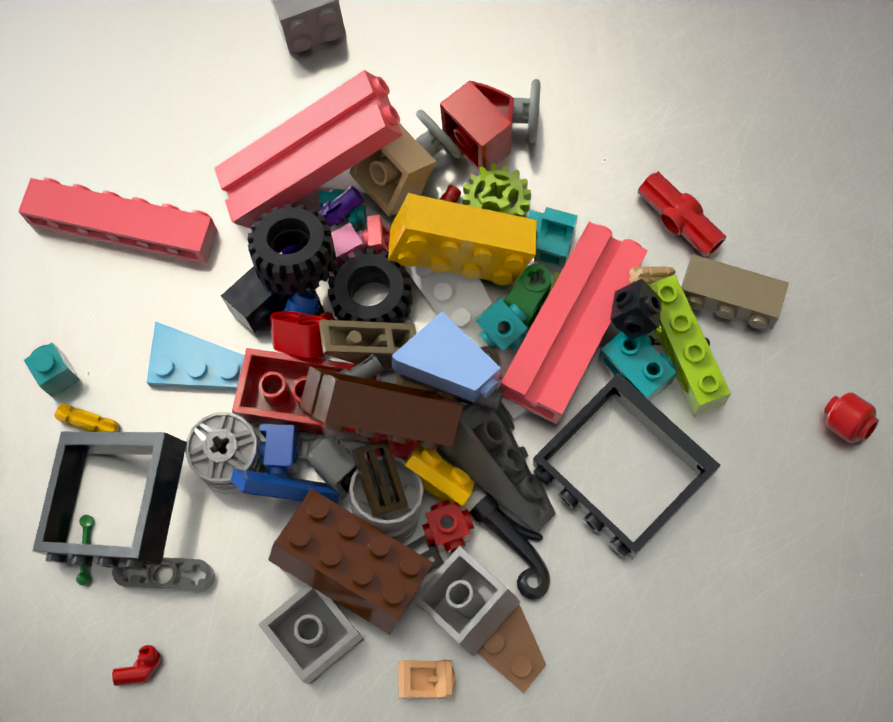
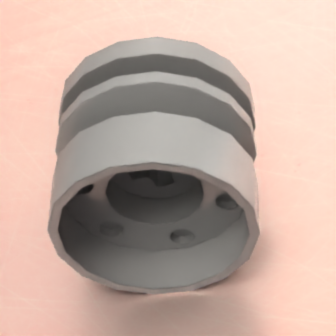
(206, 458)
(398, 523)

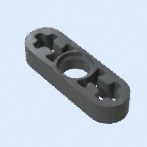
(187, 585)

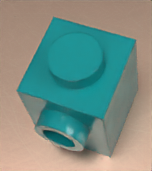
(51, 369)

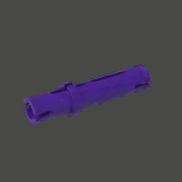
(334, 212)

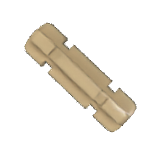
(650, 274)

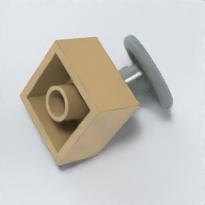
(402, 165)

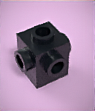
(636, 309)

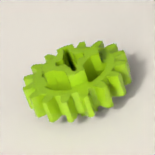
(498, 191)

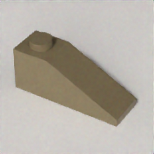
(358, 340)

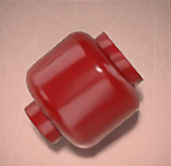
(851, 417)

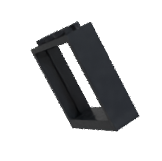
(659, 426)
(155, 507)

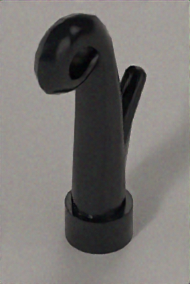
(515, 537)

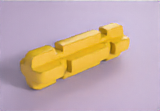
(85, 419)

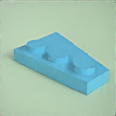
(191, 362)

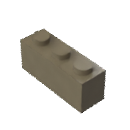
(734, 292)

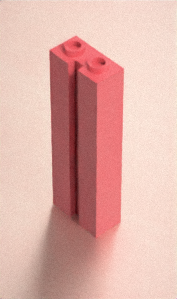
(309, 149)
(570, 323)

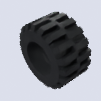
(288, 228)
(364, 270)

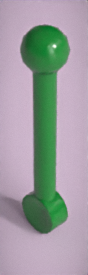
(86, 522)

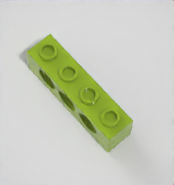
(688, 349)

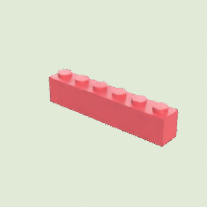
(118, 219)

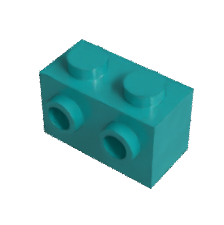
(638, 364)

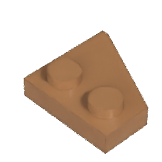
(514, 651)

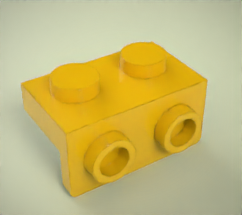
(439, 476)

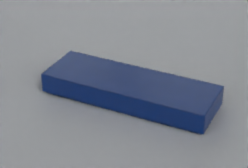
(279, 486)

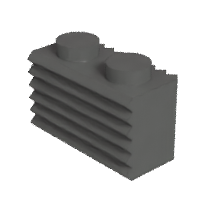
(332, 463)

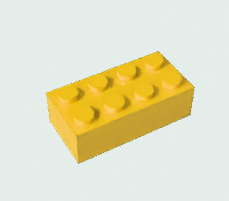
(462, 240)

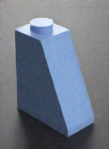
(447, 360)

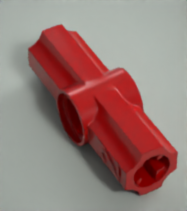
(681, 214)

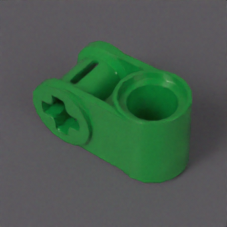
(527, 297)

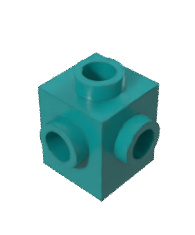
(499, 312)

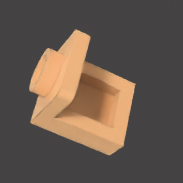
(425, 679)

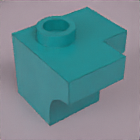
(553, 235)

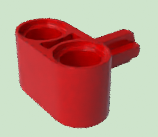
(298, 333)

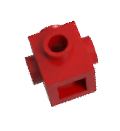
(452, 538)

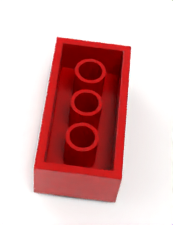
(273, 389)

